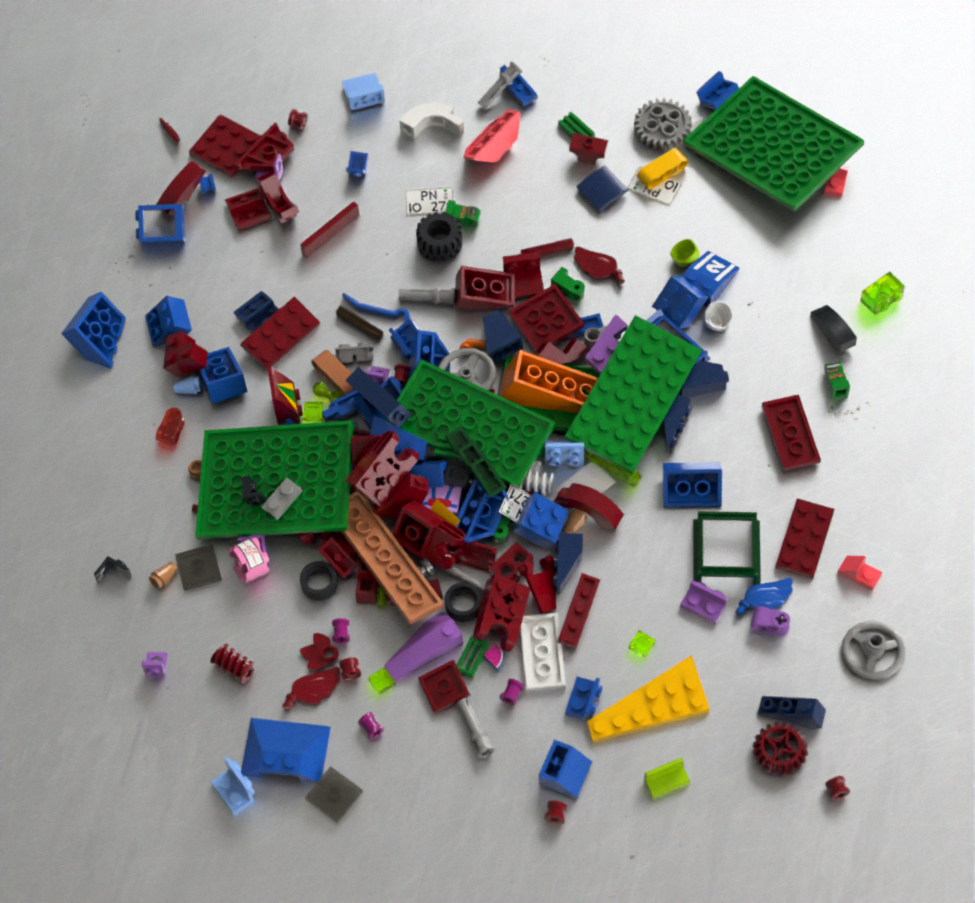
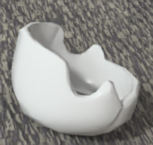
(718, 316)

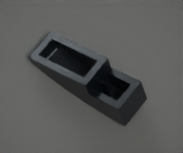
(834, 328)

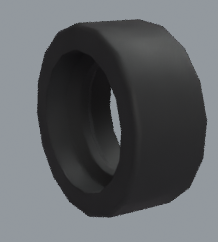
(318, 566)
(463, 587)

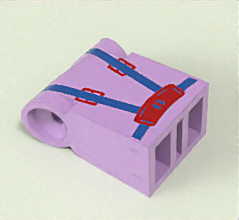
(448, 495)

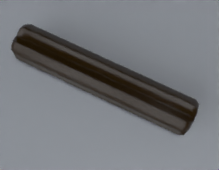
(359, 323)

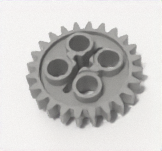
(667, 127)

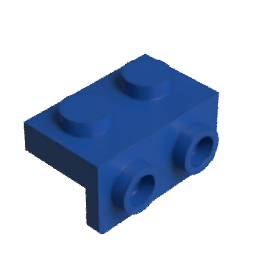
(716, 91)
(404, 337)

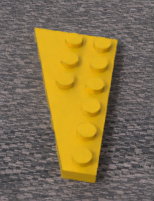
(662, 700)

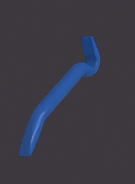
(377, 310)

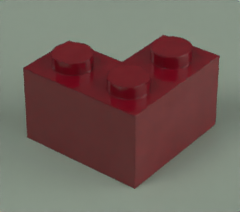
(183, 355)

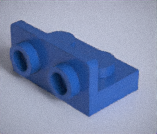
(583, 698)

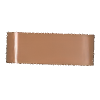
(333, 371)

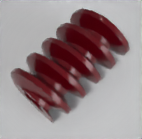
(232, 663)

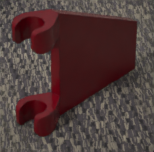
(541, 583)

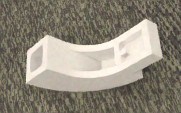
(428, 115)

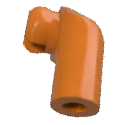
(474, 344)

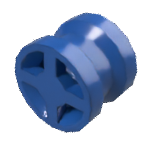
(207, 184)

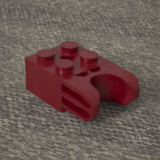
(380, 471)
(427, 534)
(502, 610)

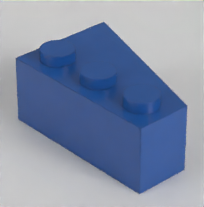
(406, 439)

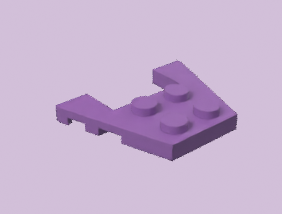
(606, 344)

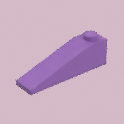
(427, 644)

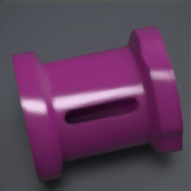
(340, 630)
(511, 691)
(371, 725)

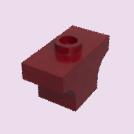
(588, 148)

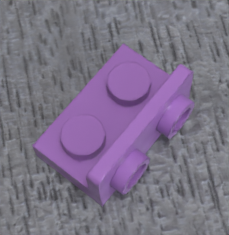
(704, 602)

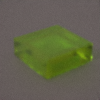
(313, 411)
(381, 681)

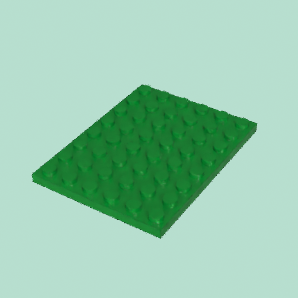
(773, 143)
(308, 454)

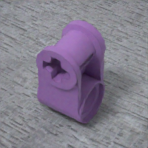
(768, 621)

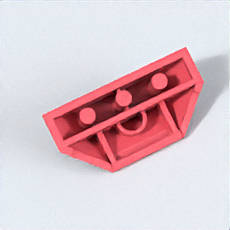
(495, 138)

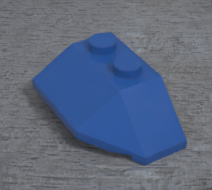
(428, 348)
(480, 513)

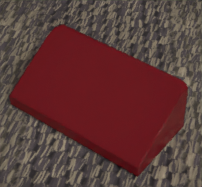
(336, 556)

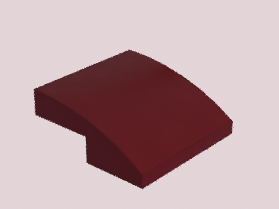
(248, 209)

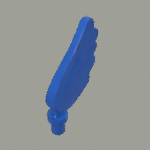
(766, 594)

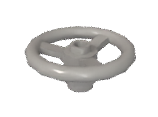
(468, 372)
(874, 647)

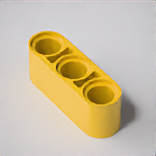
(662, 168)

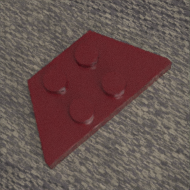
(264, 151)

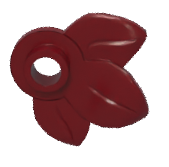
(317, 652)

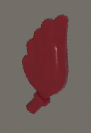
(598, 264)
(313, 687)

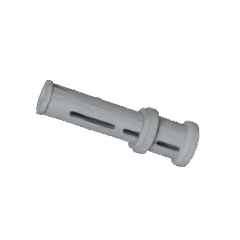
(505, 79)
(435, 295)
(478, 736)

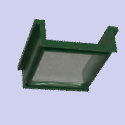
(726, 545)

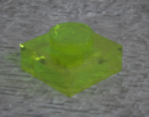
(642, 644)

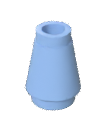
(190, 385)

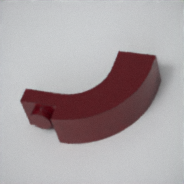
(276, 198)
(591, 502)

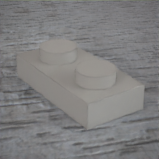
(282, 498)

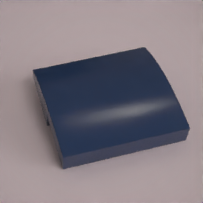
(602, 188)
(256, 311)

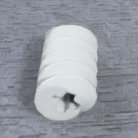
(539, 483)

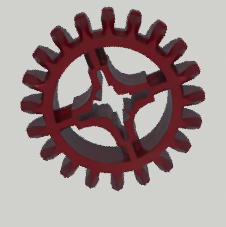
(794, 757)

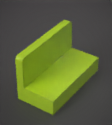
(666, 778)

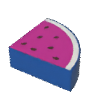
(495, 656)

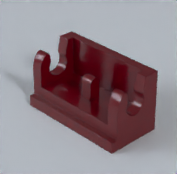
(476, 556)

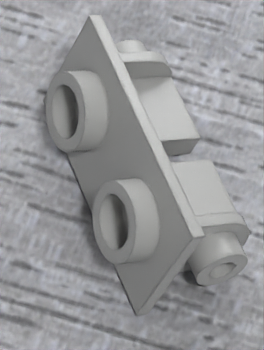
(361, 351)

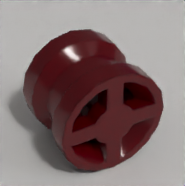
(297, 119)
(350, 668)
(837, 787)
(555, 812)

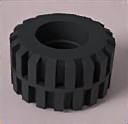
(439, 224)

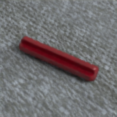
(550, 248)

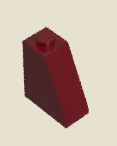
(409, 489)

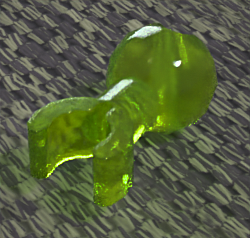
(320, 389)

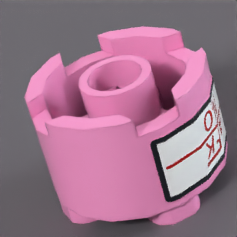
(249, 560)

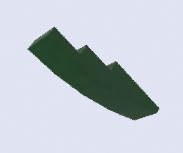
(475, 462)

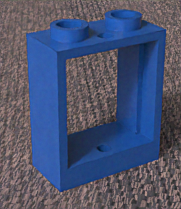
(179, 223)

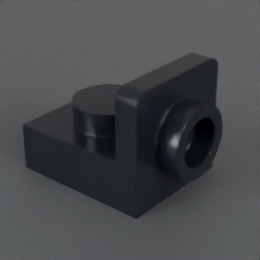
(459, 477)
(250, 492)

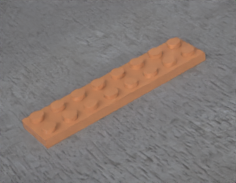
(389, 562)

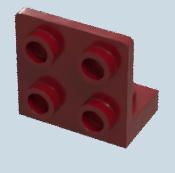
(527, 273)

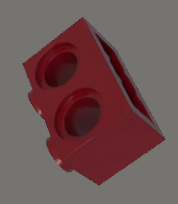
(507, 562)

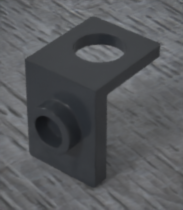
(116, 565)

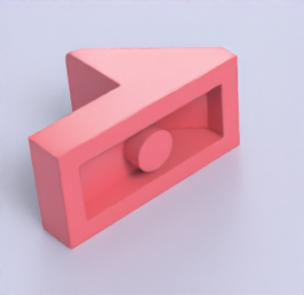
(836, 182)
(860, 572)

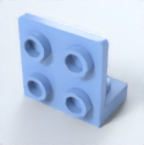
(363, 91)
(564, 453)
(234, 788)

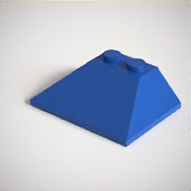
(285, 749)

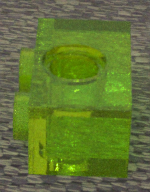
(888, 285)

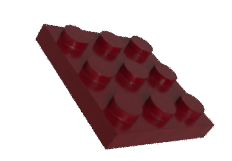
(223, 145)
(546, 318)

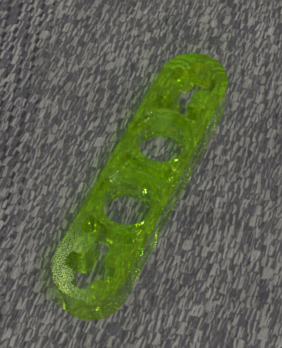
(626, 477)

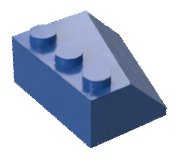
(96, 330)

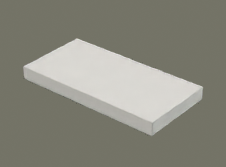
(542, 653)

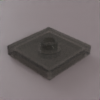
(198, 567)
(333, 794)

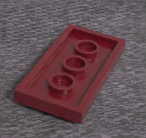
(280, 333)
(791, 432)
(804, 538)

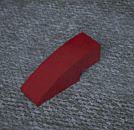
(182, 186)
(366, 585)

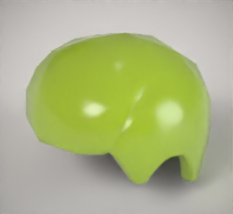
(685, 252)

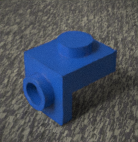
(357, 164)

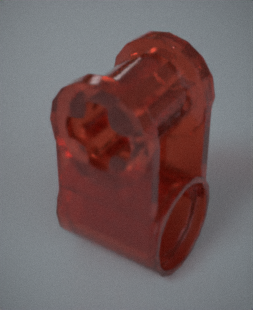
(170, 427)

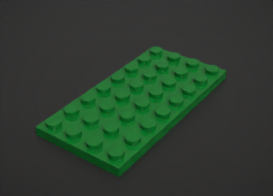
(633, 394)
(501, 428)

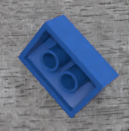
(692, 484)

